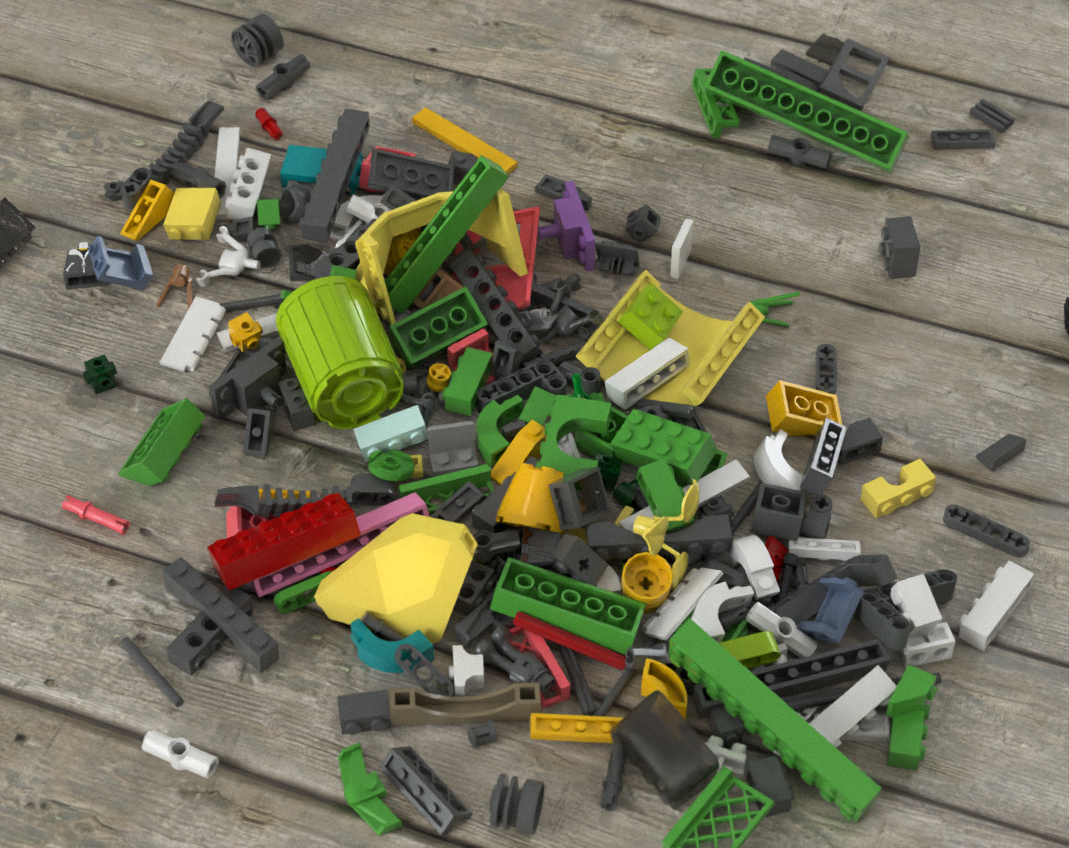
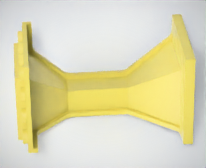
(494, 223)

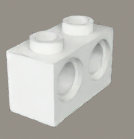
(928, 646)

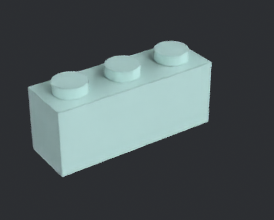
(392, 432)

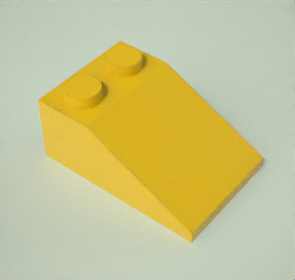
(800, 409)

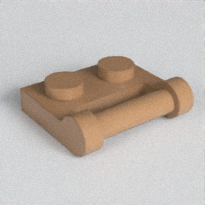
(445, 287)

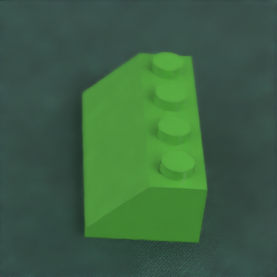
(163, 443)

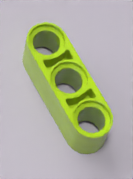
(753, 649)

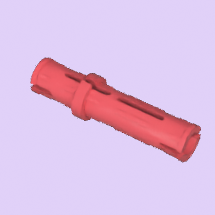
(88, 511)

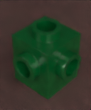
(100, 374)
(609, 470)

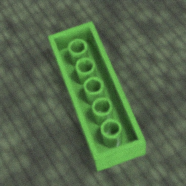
(568, 605)

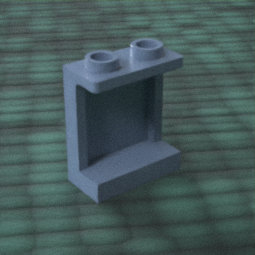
(120, 266)
(835, 610)

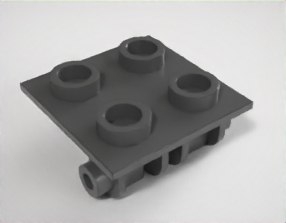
(624, 254)

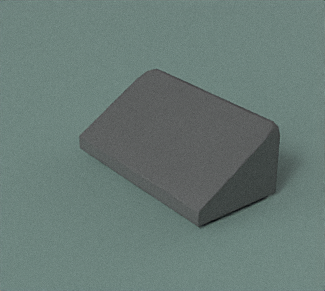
(1001, 451)

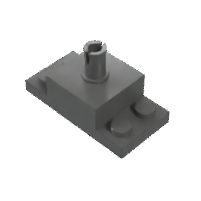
(251, 382)

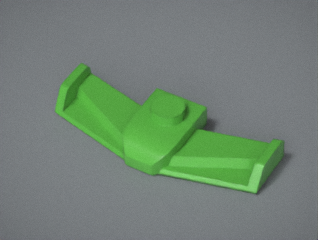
(365, 790)

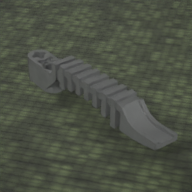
(188, 142)
(364, 489)

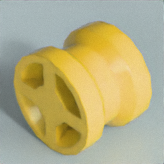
(435, 372)

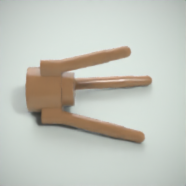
(179, 278)

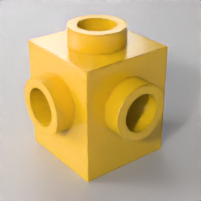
(244, 332)

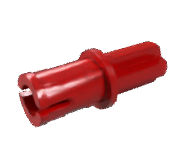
(268, 123)

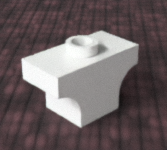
(466, 672)

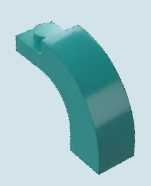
(380, 653)

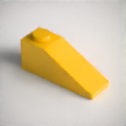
(149, 210)
(523, 446)

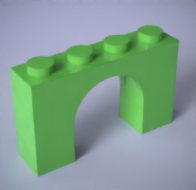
(567, 416)

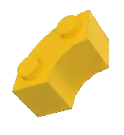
(662, 678)

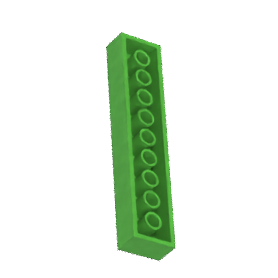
(806, 111)
(773, 721)

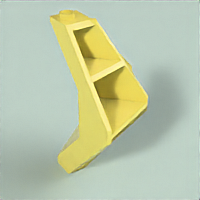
(403, 577)

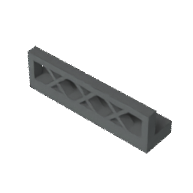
(543, 298)
(424, 788)

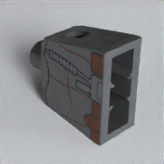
(538, 546)

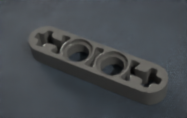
(987, 529)

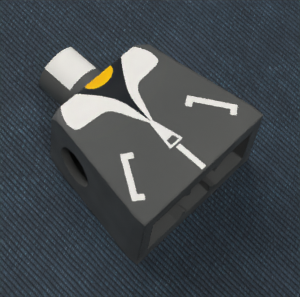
(79, 269)

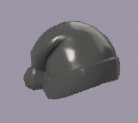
(294, 200)

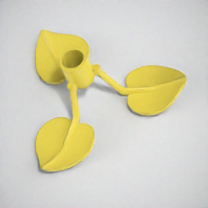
(654, 531)

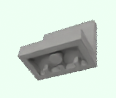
(451, 447)

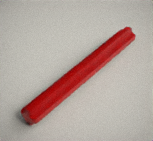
(569, 640)

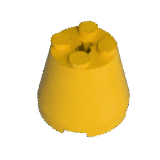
(529, 499)

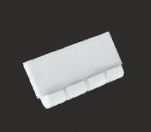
(193, 335)
(681, 603)

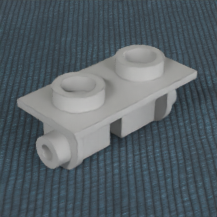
(540, 319)

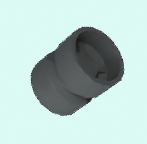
(264, 247)

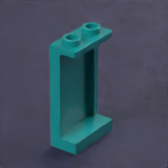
(305, 162)

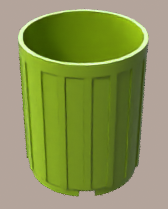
(340, 351)

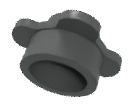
(113, 190)

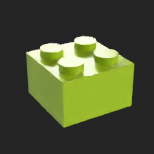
(650, 316)

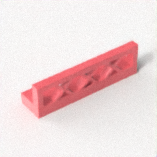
(541, 650)

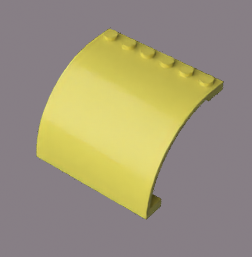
(709, 341)

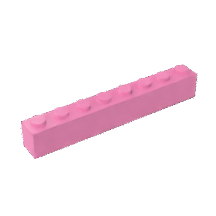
(370, 527)

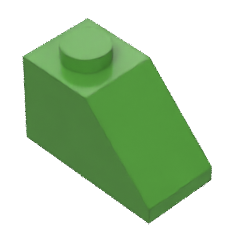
(269, 213)
(912, 692)

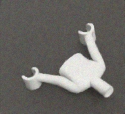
(231, 261)

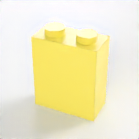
(192, 214)

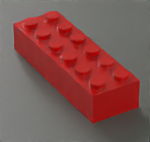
(283, 541)

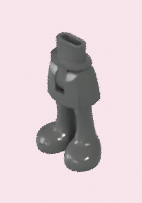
(526, 666)

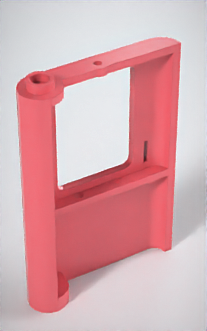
(517, 287)

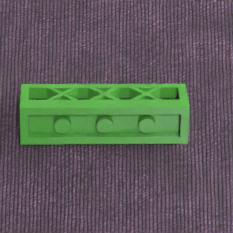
(708, 103)
(447, 484)

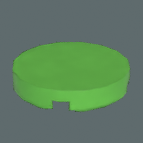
(391, 465)

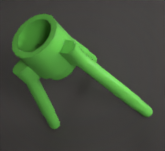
(763, 304)

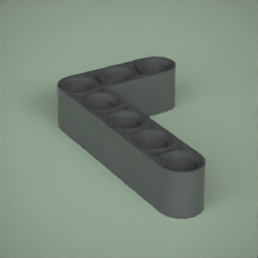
(863, 569)
(883, 616)

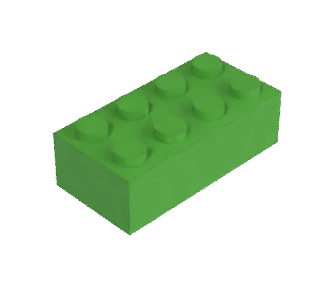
(436, 327)
(652, 438)

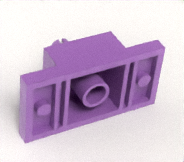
(571, 228)

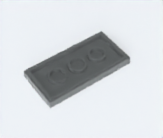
(410, 174)

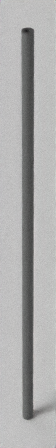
(629, 673)

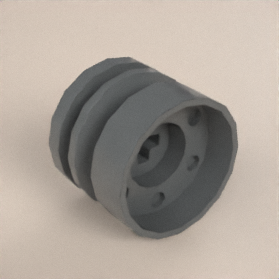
(257, 40)
(517, 804)

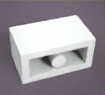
(916, 603)

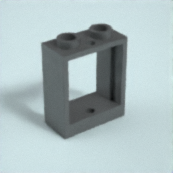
(567, 503)

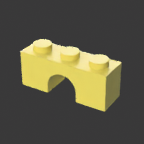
(884, 498)

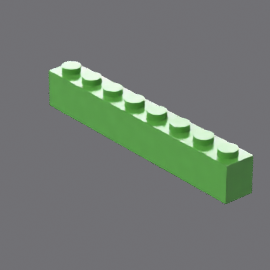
(444, 232)

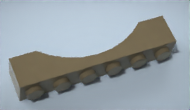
(418, 707)

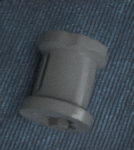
(482, 733)

